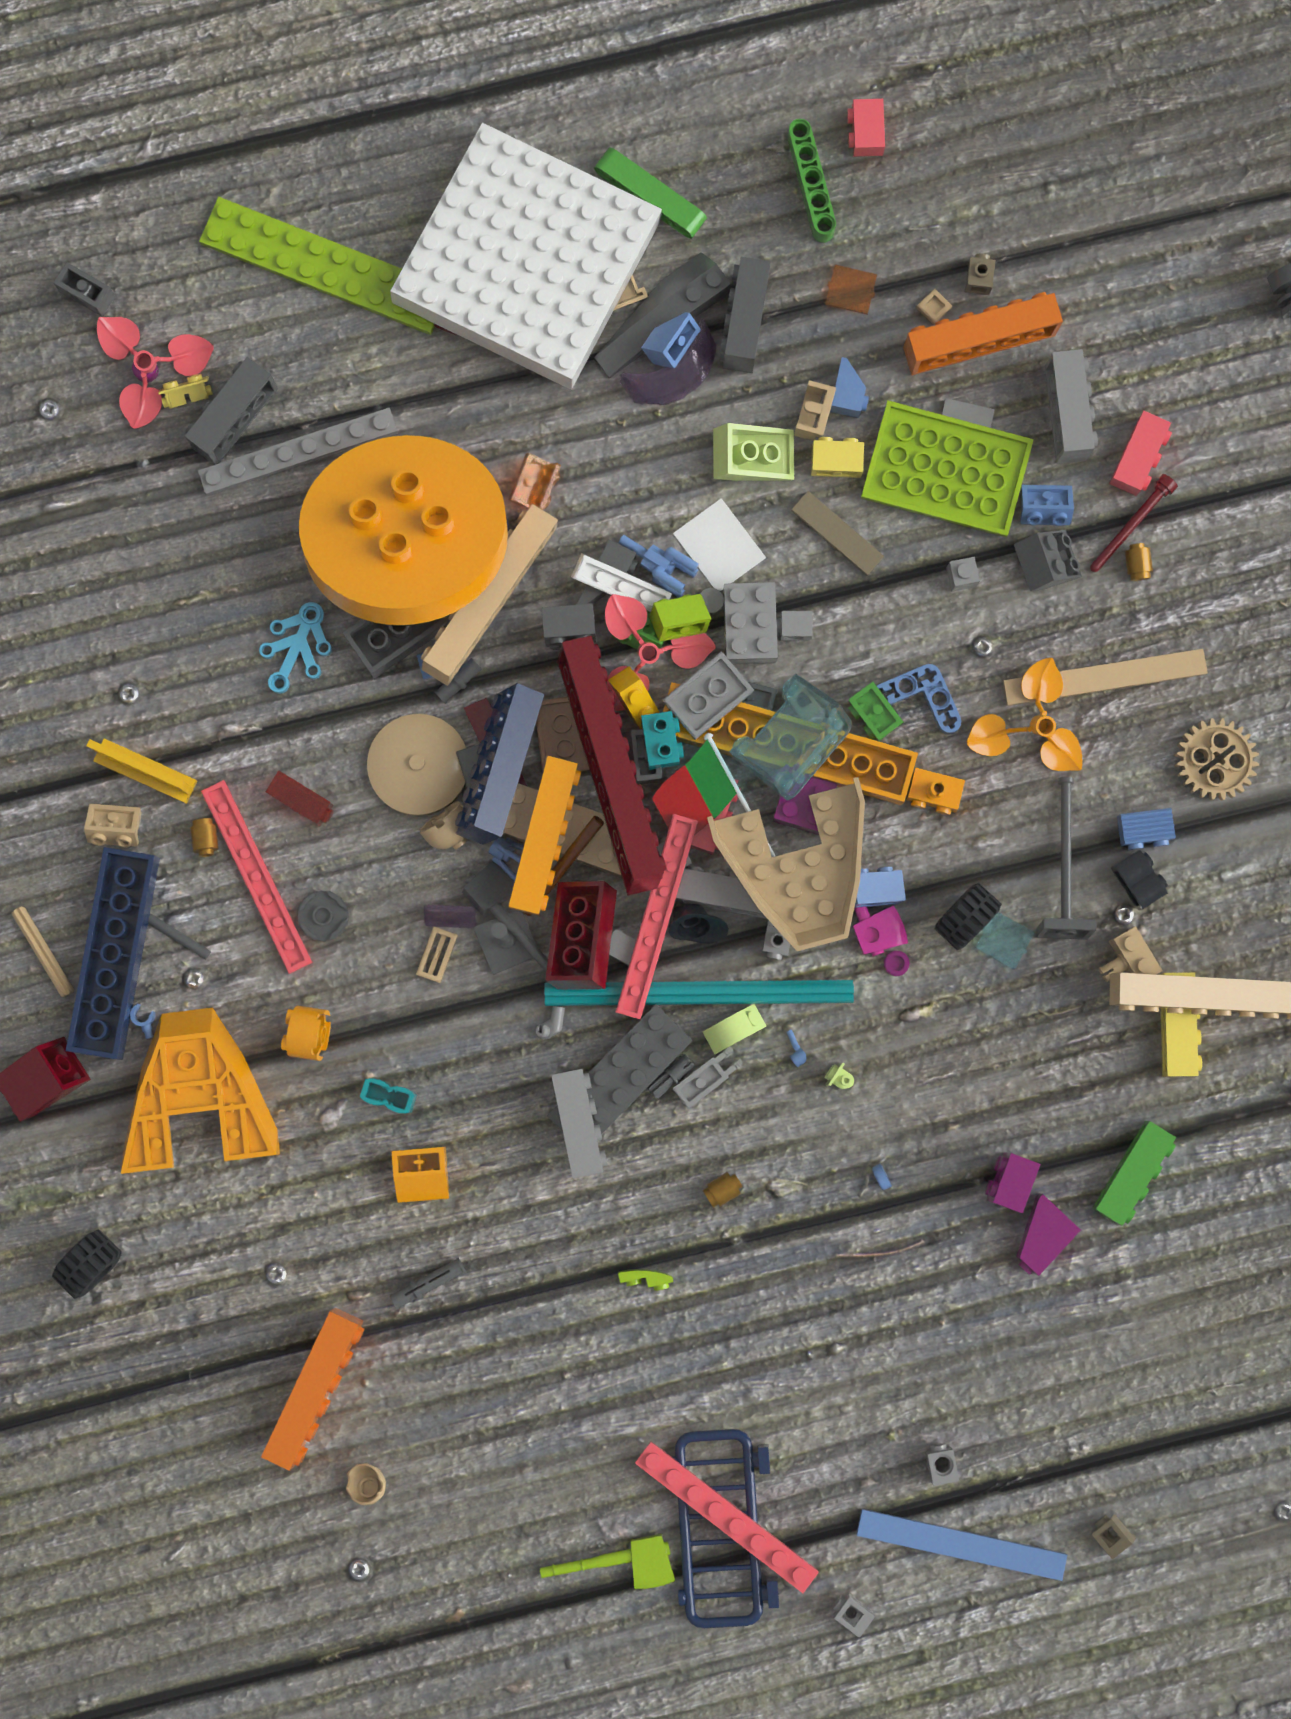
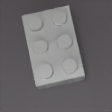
(750, 623)

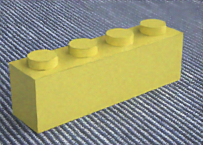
(1180, 1041)

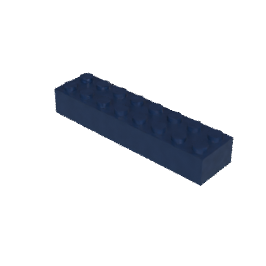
(113, 953)

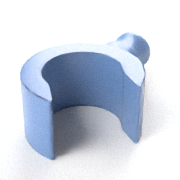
(145, 1026)

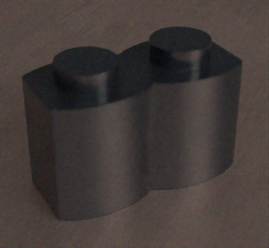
(1140, 880)

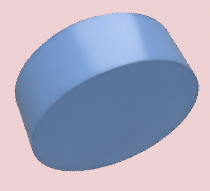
(881, 1177)

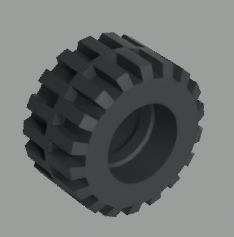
(967, 916)
(86, 1264)

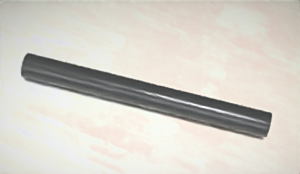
(178, 937)

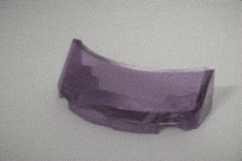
(672, 384)

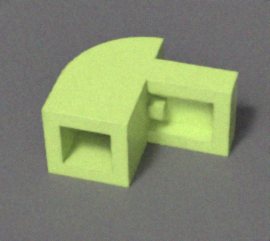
(734, 1029)

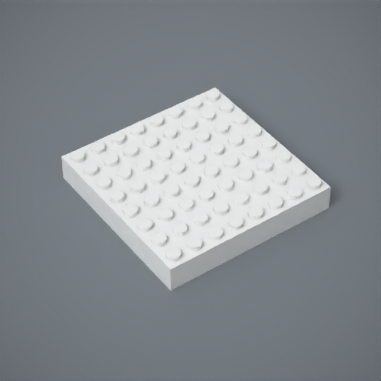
(526, 256)

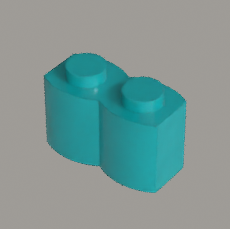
(382, 1093)

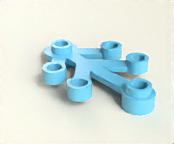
(297, 644)

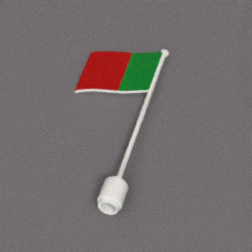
(699, 788)

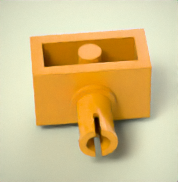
(935, 791)

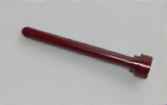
(1164, 486)

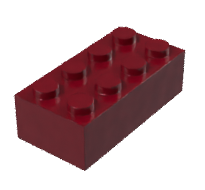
(581, 935)

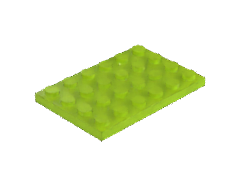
(947, 468)

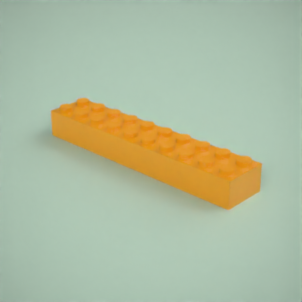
(881, 767)

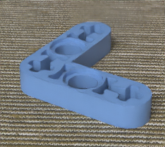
(928, 690)

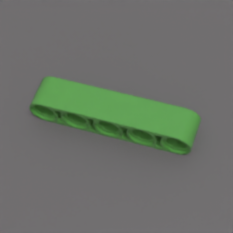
(813, 169)
(634, 180)

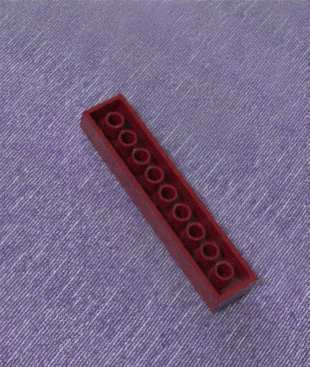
(610, 765)

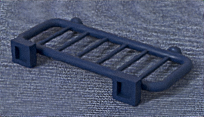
(759, 1592)

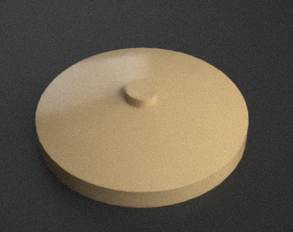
(416, 764)

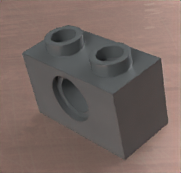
(84, 289)

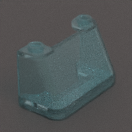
(794, 739)

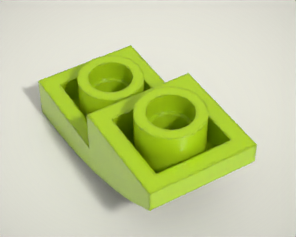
(654, 1278)

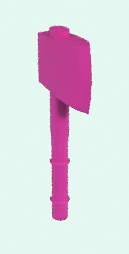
(879, 931)

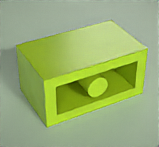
(680, 617)

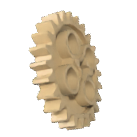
(1203, 741)

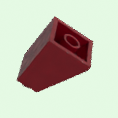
(41, 1078)

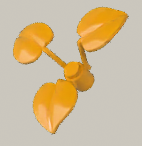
(1062, 749)

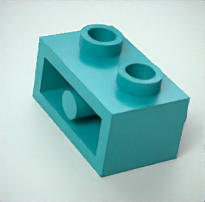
(661, 740)

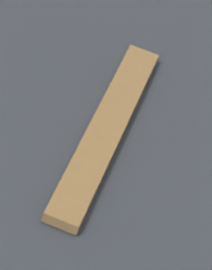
(1119, 675)

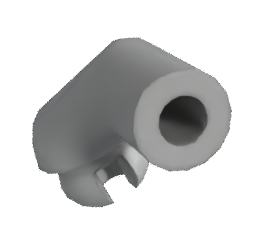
(552, 1026)

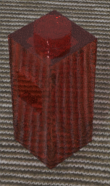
(300, 799)

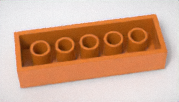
(982, 333)
(310, 1393)

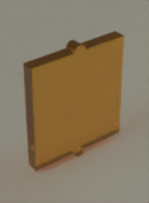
(851, 289)

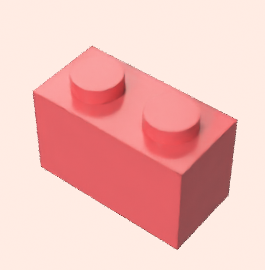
(867, 127)

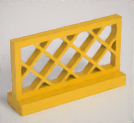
(143, 770)

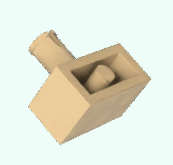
(1132, 955)

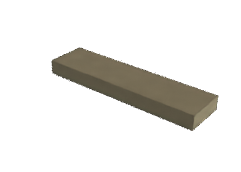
(837, 533)

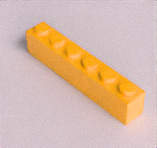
(543, 836)

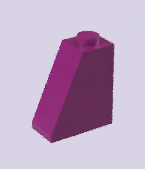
(1045, 1236)

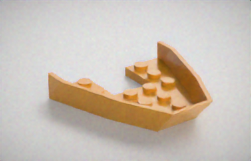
(191, 1070)

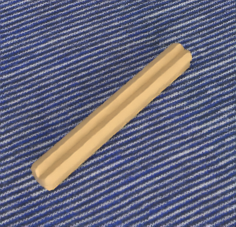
(42, 951)

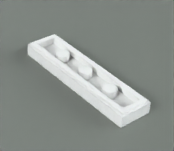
(617, 582)

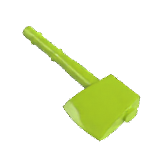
(648, 1560)

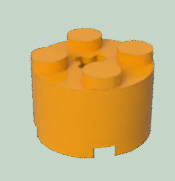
(306, 1032)

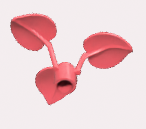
(138, 402)
(627, 615)

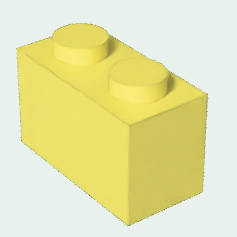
(837, 458)

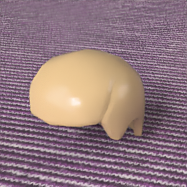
(365, 1484)

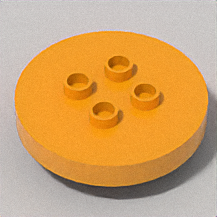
(403, 530)

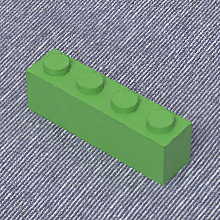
(1134, 1173)

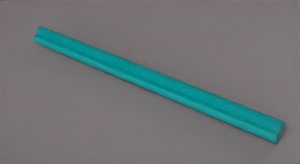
(713, 993)

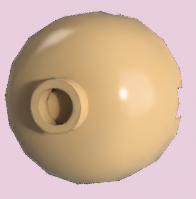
(441, 829)

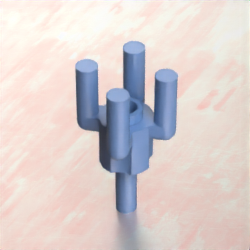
(662, 564)

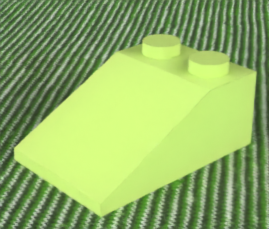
(753, 453)

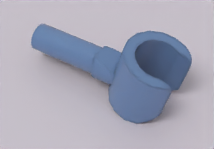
(798, 1057)

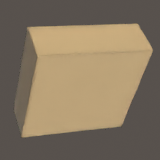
(934, 306)

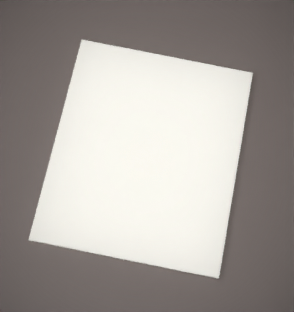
(719, 545)

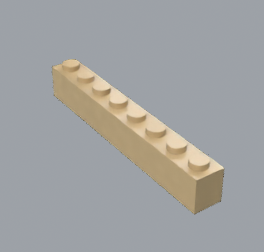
(472, 620)
(1200, 995)

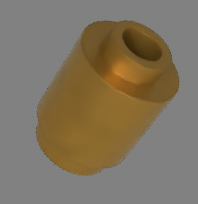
(1138, 562)
(204, 837)
(722, 1189)

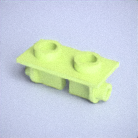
(839, 1077)

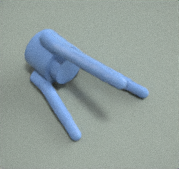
(503, 850)

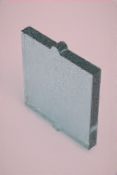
(1005, 940)

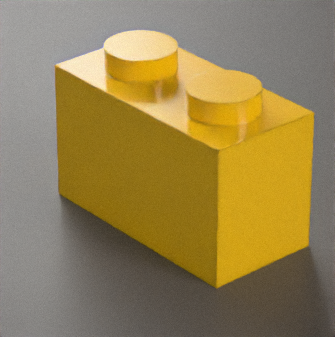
(633, 695)

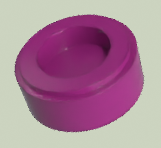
(896, 963)

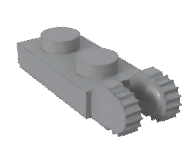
(705, 1079)

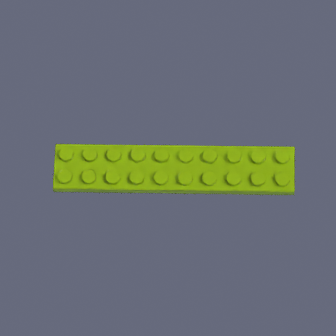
(307, 260)

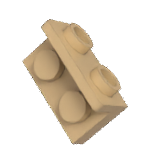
(112, 825)

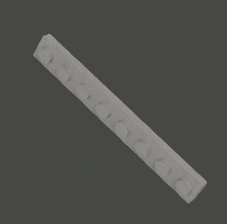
(297, 451)

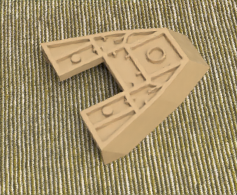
(809, 890)

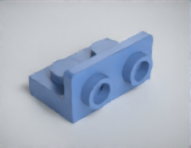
(1046, 505)

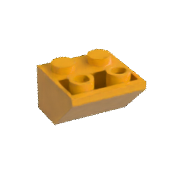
(420, 1174)

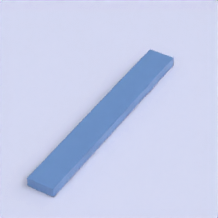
(961, 1544)

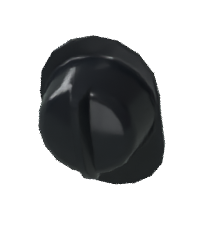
(695, 925)

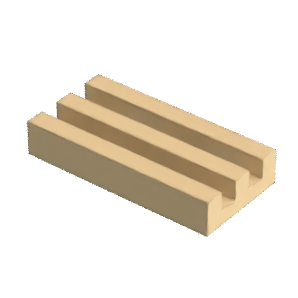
(444, 934)

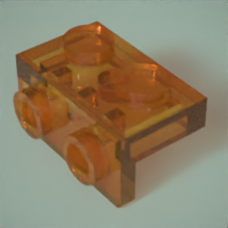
(534, 482)

